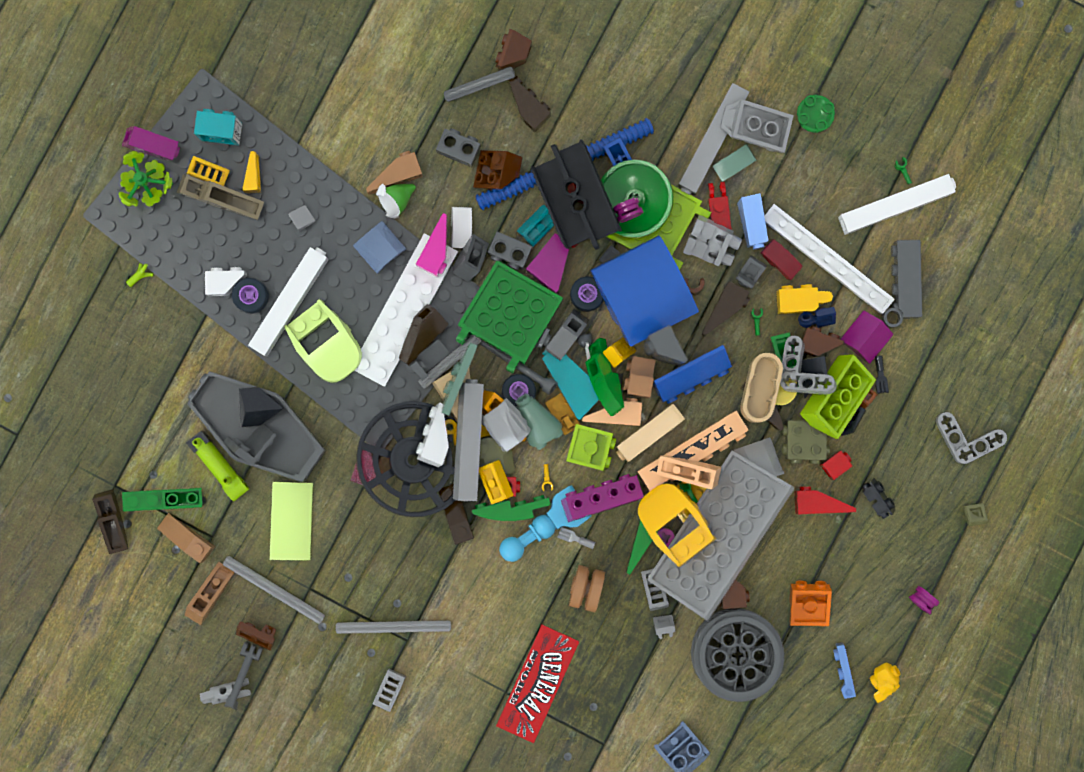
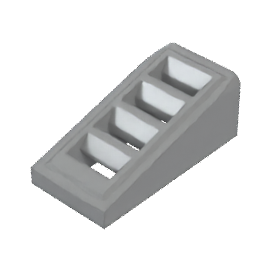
(655, 606)
(395, 675)

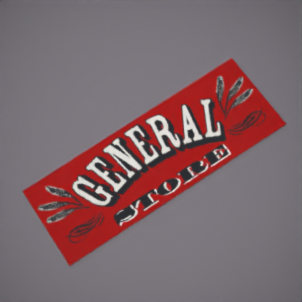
(537, 683)

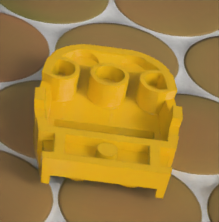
(661, 507)

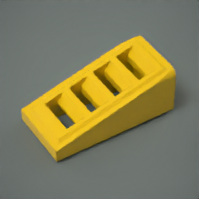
(195, 160)
(252, 175)
(618, 352)

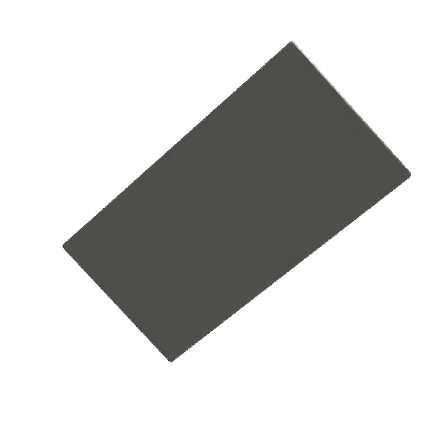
(188, 237)

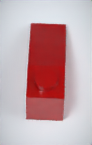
(815, 502)

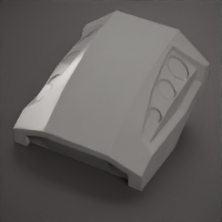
(506, 425)
(762, 454)

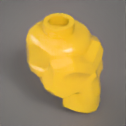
(885, 681)

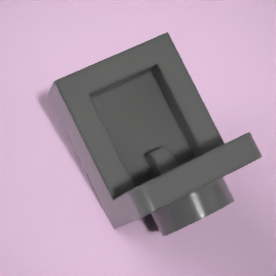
(750, 272)

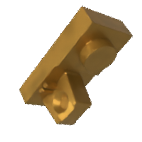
(563, 412)

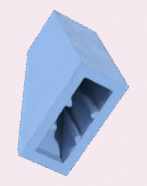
(753, 221)

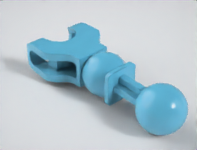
(541, 528)

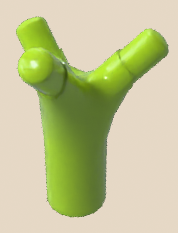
(140, 273)

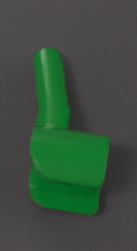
(903, 169)
(757, 320)
(687, 488)

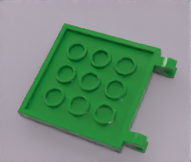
(509, 313)

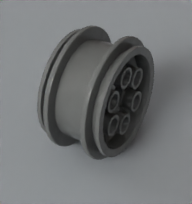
(722, 624)

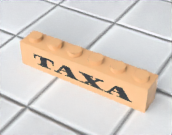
(699, 447)

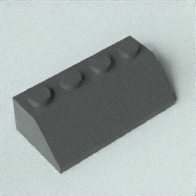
(665, 347)

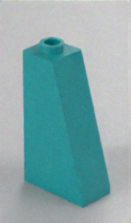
(572, 382)

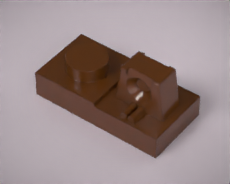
(263, 638)

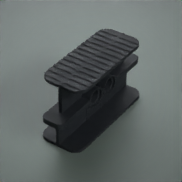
(576, 167)

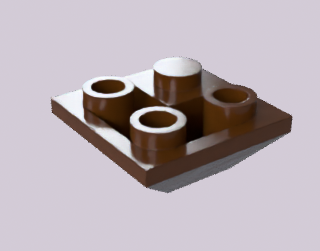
(514, 52)
(496, 169)

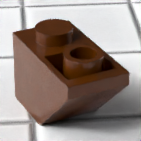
(818, 343)

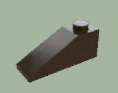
(729, 303)
(456, 517)

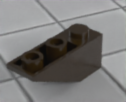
(530, 109)
(422, 332)

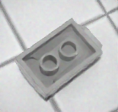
(757, 125)

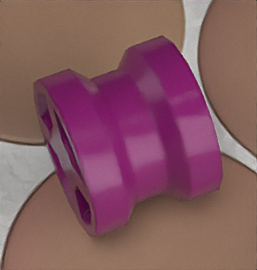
(664, 533)

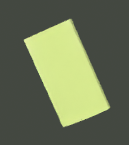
(291, 521)

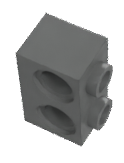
(456, 152)
(512, 246)

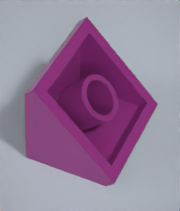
(867, 336)

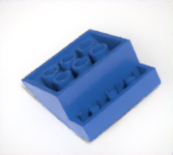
(644, 290)

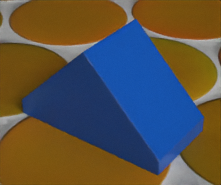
(617, 151)

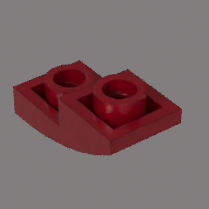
(781, 259)

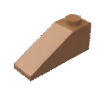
(398, 172)
(186, 538)
(209, 593)

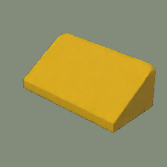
(495, 482)

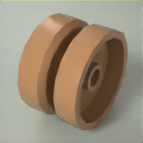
(586, 588)

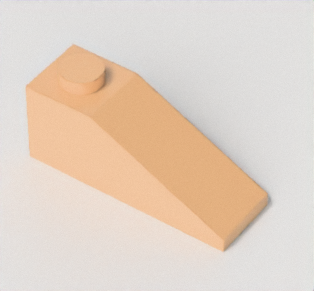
(628, 415)
(689, 471)

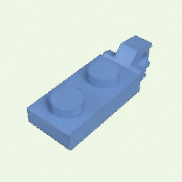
(844, 672)

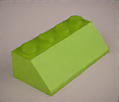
(834, 411)

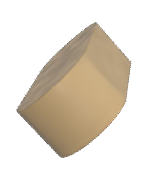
(761, 388)

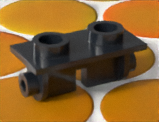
(883, 504)

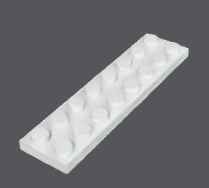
(389, 333)

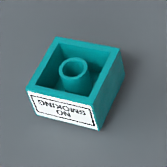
(217, 127)

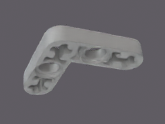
(795, 372)
(962, 443)

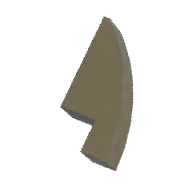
(220, 196)

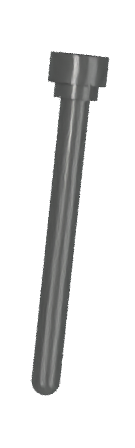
(547, 385)

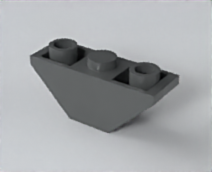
(567, 334)

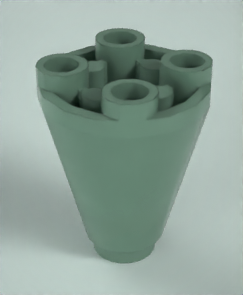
(542, 423)

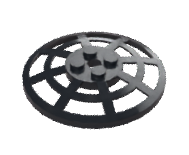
(399, 461)

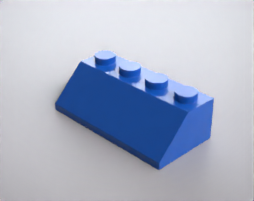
(691, 374)

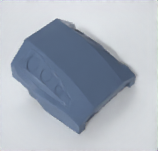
(379, 247)
(682, 749)

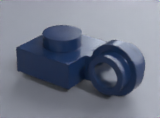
(822, 318)

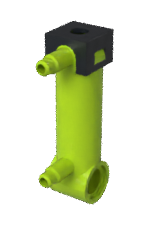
(230, 481)

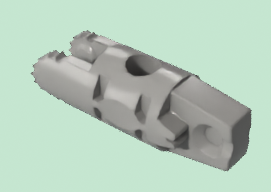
(216, 693)

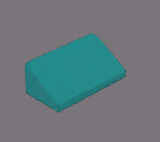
(536, 226)

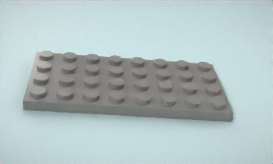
(738, 516)

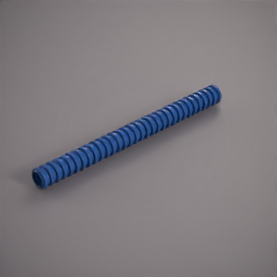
(595, 150)

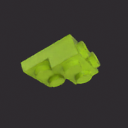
(591, 447)

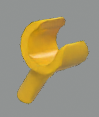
(546, 477)

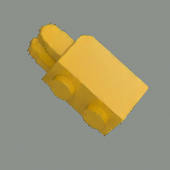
(801, 299)

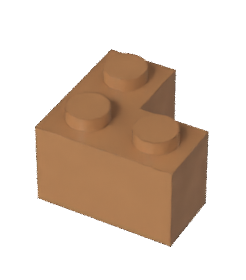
(640, 377)

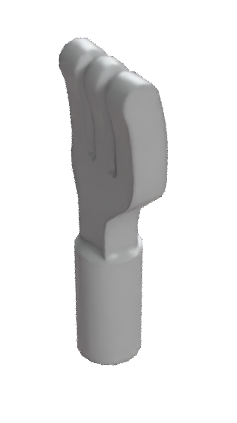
(569, 535)

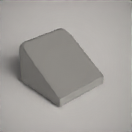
(301, 217)

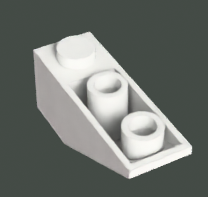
(435, 441)

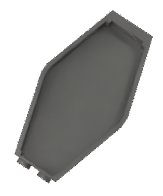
(294, 446)

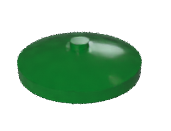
(649, 185)

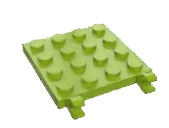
(682, 213)

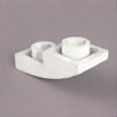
(461, 226)

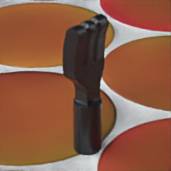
(881, 381)

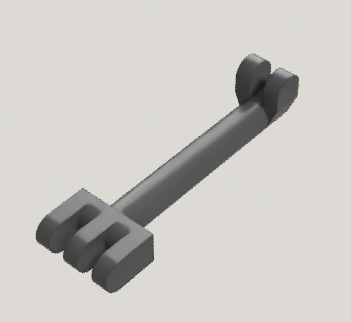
(249, 656)

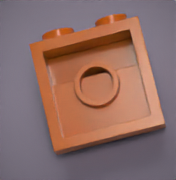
(810, 604)

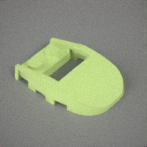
(336, 356)

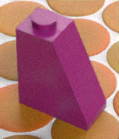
(150, 143)
(550, 264)

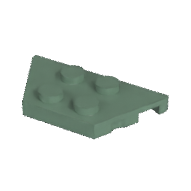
(458, 371)

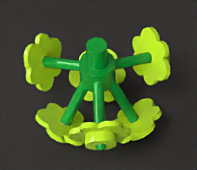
(133, 181)

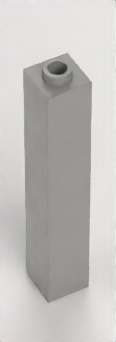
(710, 144)
(468, 441)

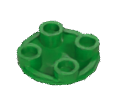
(815, 113)

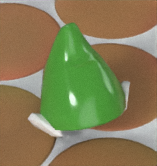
(395, 198)

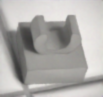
(664, 625)

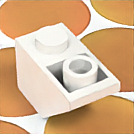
(222, 282)

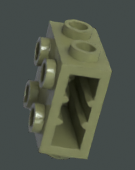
(804, 443)

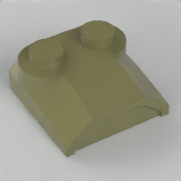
(491, 452)

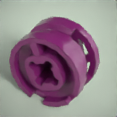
(628, 210)
(924, 600)

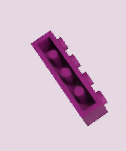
(602, 498)

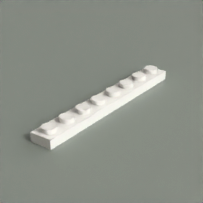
(828, 259)

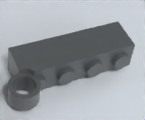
(907, 281)

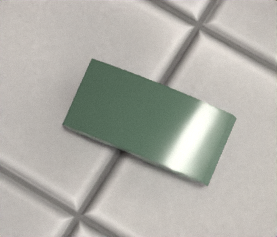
(734, 162)

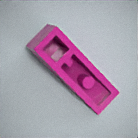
(434, 253)

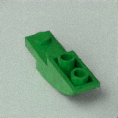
(604, 381)
(162, 499)
(504, 512)

